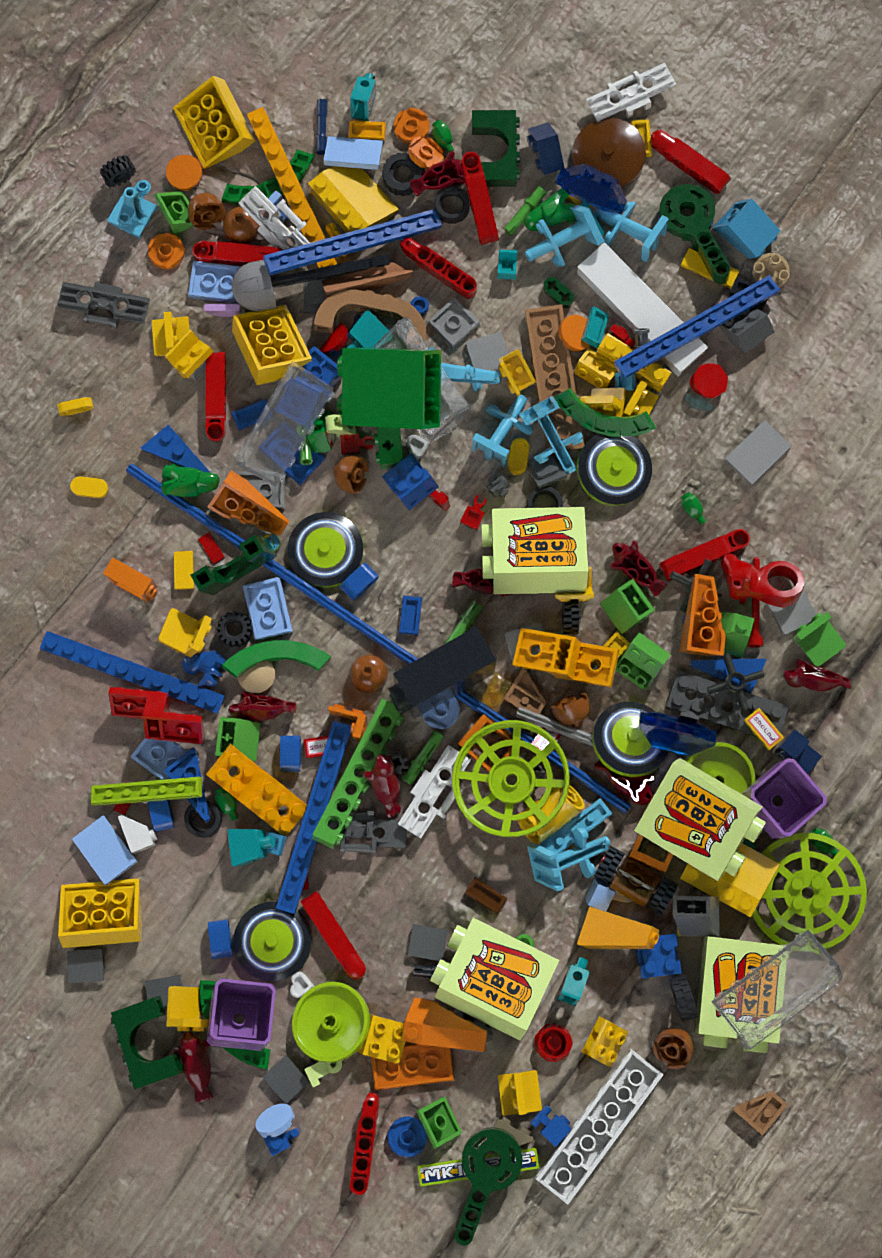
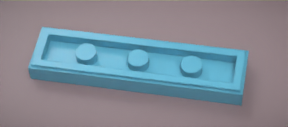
(587, 819)

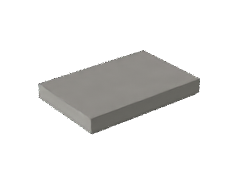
(758, 452)
(273, 494)

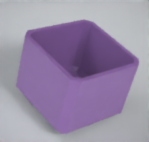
(798, 794)
(251, 1000)

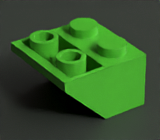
(627, 606)
(642, 661)
(239, 733)

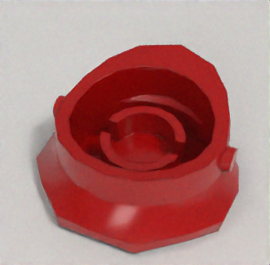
(709, 380)
(553, 1042)

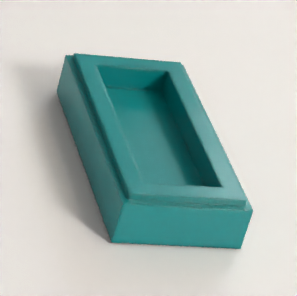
(595, 327)

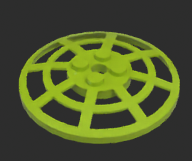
(502, 770)
(821, 888)

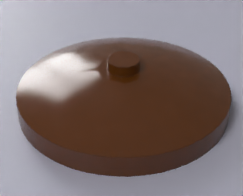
(611, 148)

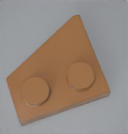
(525, 694)
(761, 1111)

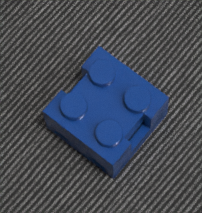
(323, 367)
(410, 481)
(661, 959)

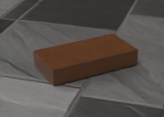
(485, 895)

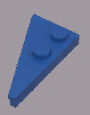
(170, 446)
(718, 669)
(187, 767)

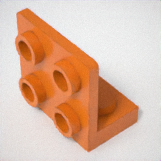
(359, 727)

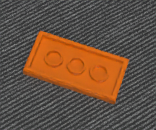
(417, 1066)

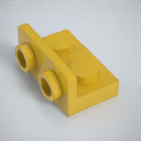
(595, 369)

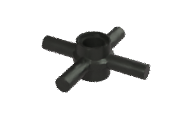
(688, 582)
(742, 678)

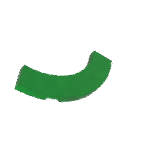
(300, 164)
(600, 422)
(275, 651)
(251, 1057)

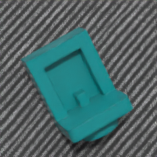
(507, 264)

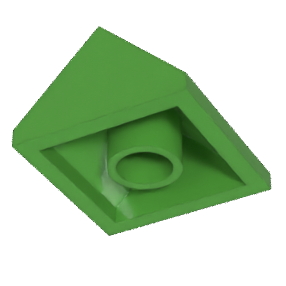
(175, 210)
(439, 1122)

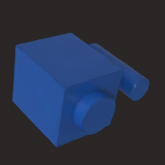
(555, 1128)
(282, 1141)

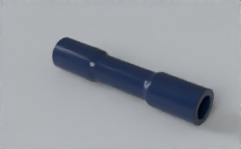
(321, 139)

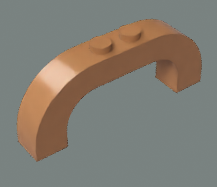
(360, 301)

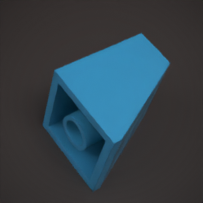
(747, 228)

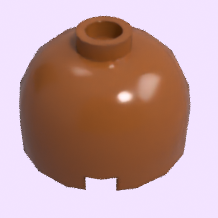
(205, 211)
(240, 226)
(350, 474)
(368, 673)
(571, 710)
(674, 1047)

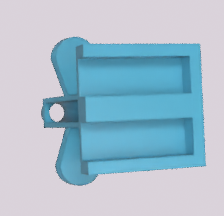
(132, 211)
(621, 222)
(584, 226)
(471, 375)
(540, 412)
(493, 446)
(548, 864)

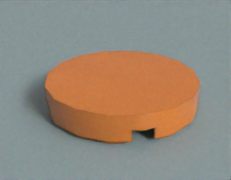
(411, 124)
(425, 152)
(184, 172)
(166, 251)
(571, 332)

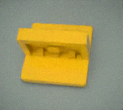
(168, 332)
(188, 354)
(606, 400)
(639, 400)
(605, 1041)
(519, 1092)

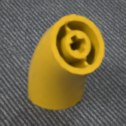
(571, 807)

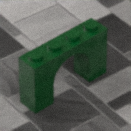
(503, 125)
(255, 553)
(127, 1022)

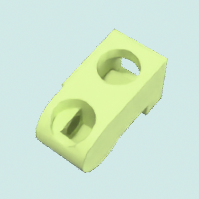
(335, 426)
(321, 1069)

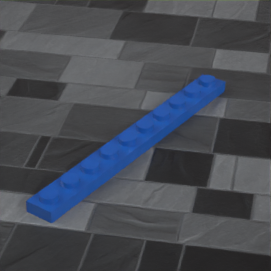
(352, 242)
(696, 327)
(132, 672)
(317, 803)

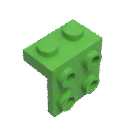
(819, 639)

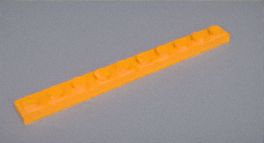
(286, 178)

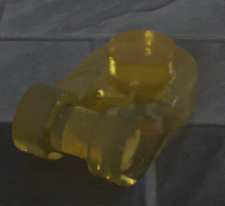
(492, 697)

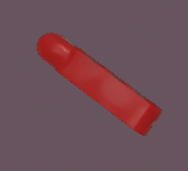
(690, 161)
(479, 198)
(413, 250)
(230, 253)
(216, 396)
(711, 550)
(334, 936)
(371, 1112)

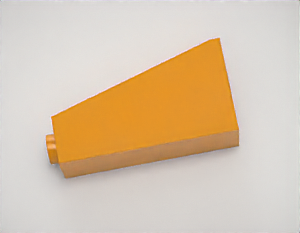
(612, 931)

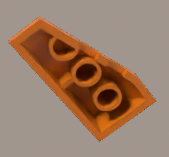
(245, 503)
(702, 624)
(436, 1026)

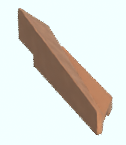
(367, 279)

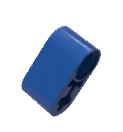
(359, 581)
(290, 753)
(161, 815)
(220, 939)

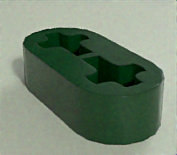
(561, 289)

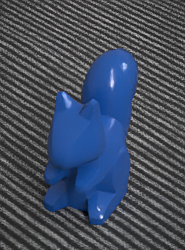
(208, 663)

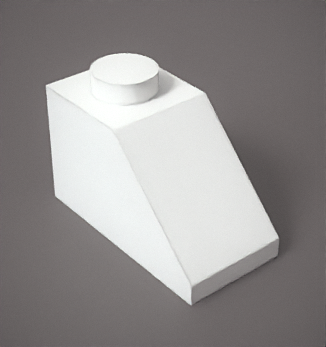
(137, 835)

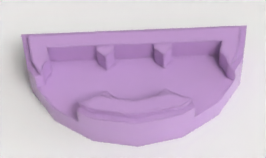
(222, 310)

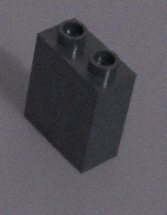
(442, 674)

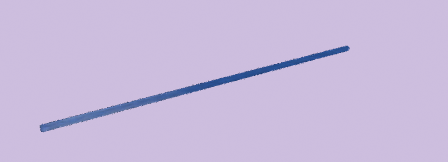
(367, 630)

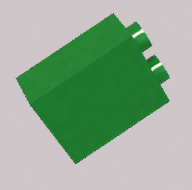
(390, 387)

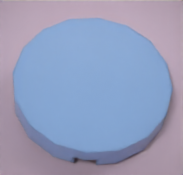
(443, 715)
(275, 1120)

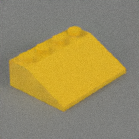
(213, 122)
(351, 198)
(269, 342)
(744, 889)
(100, 913)

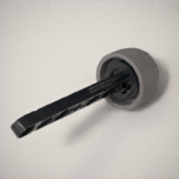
(254, 287)

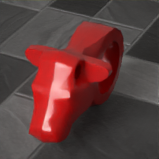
(746, 581)

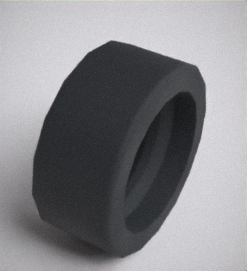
(452, 191)
(547, 491)
(206, 833)

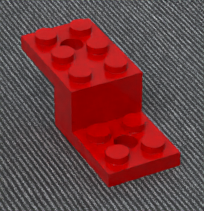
(156, 715)

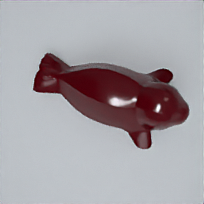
(439, 175)
(636, 567)
(475, 581)
(814, 678)
(260, 707)
(385, 784)
(635, 787)
(196, 1065)

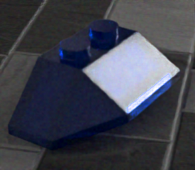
(592, 187)
(676, 733)

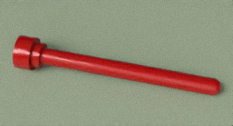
(755, 639)

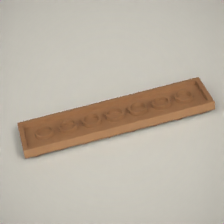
(552, 366)

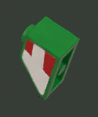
(319, 438)

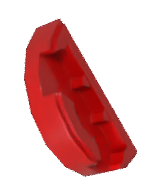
(336, 340)

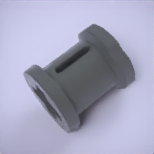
(641, 337)

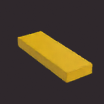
(694, 263)

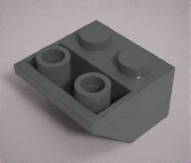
(748, 329)
(697, 915)

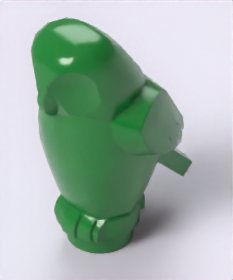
(552, 211)
(187, 481)

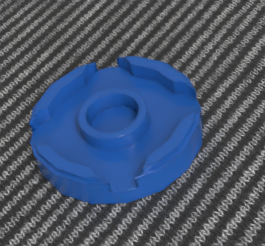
(407, 1136)

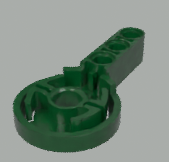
(696, 226)
(486, 1176)

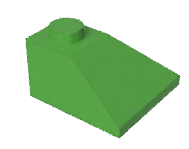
(737, 633)

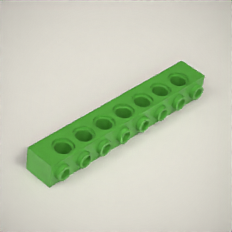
(330, 837)

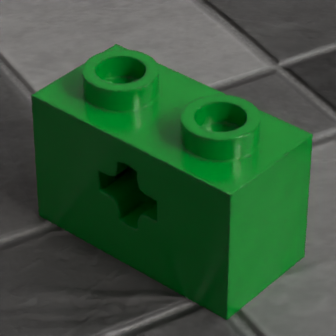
(390, 437)

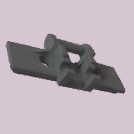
(103, 297)
(363, 827)

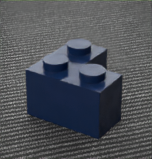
(547, 148)
(796, 747)

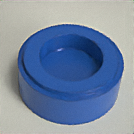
(421, 305)

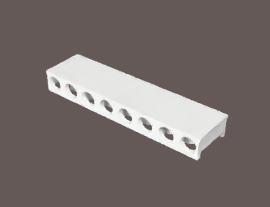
(636, 303)
(599, 1126)

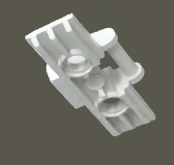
(632, 96)
(272, 228)
(428, 790)

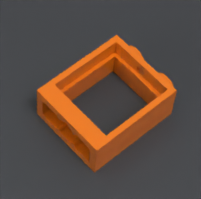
(131, 580)
(482, 722)
(647, 860)

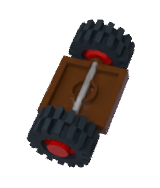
(635, 881)

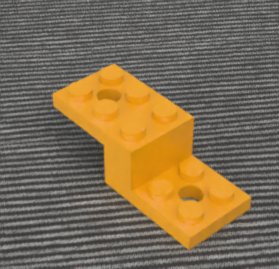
(565, 657)
(257, 790)

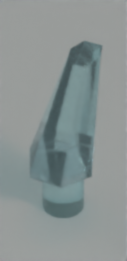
(698, 403)

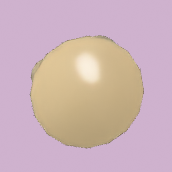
(773, 265)
(258, 678)

